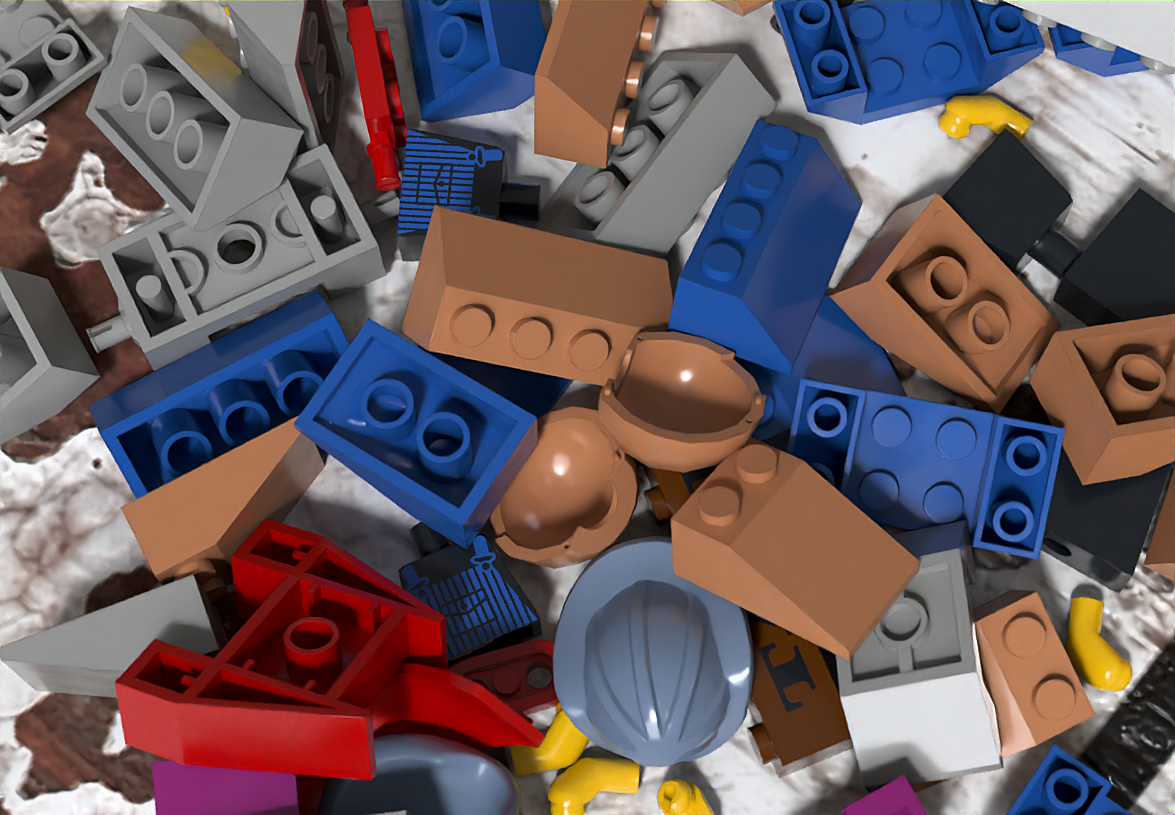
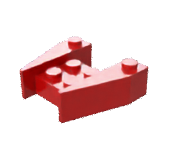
(294, 676)

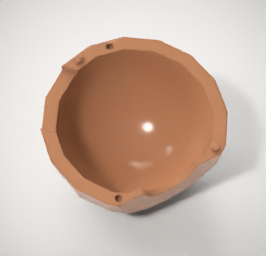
(680, 402)
(569, 494)

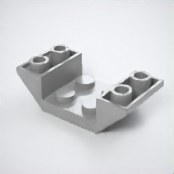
(39, 60)
(917, 678)

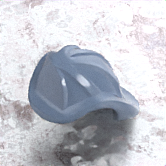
(651, 657)
(425, 778)

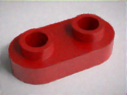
(506, 674)

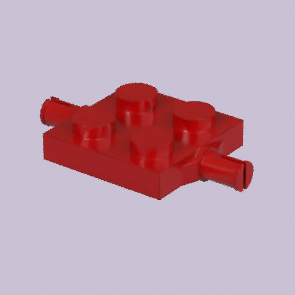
(378, 93)

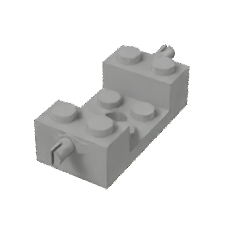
(181, 290)

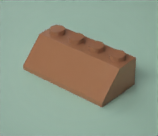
(588, 75)
(532, 297)

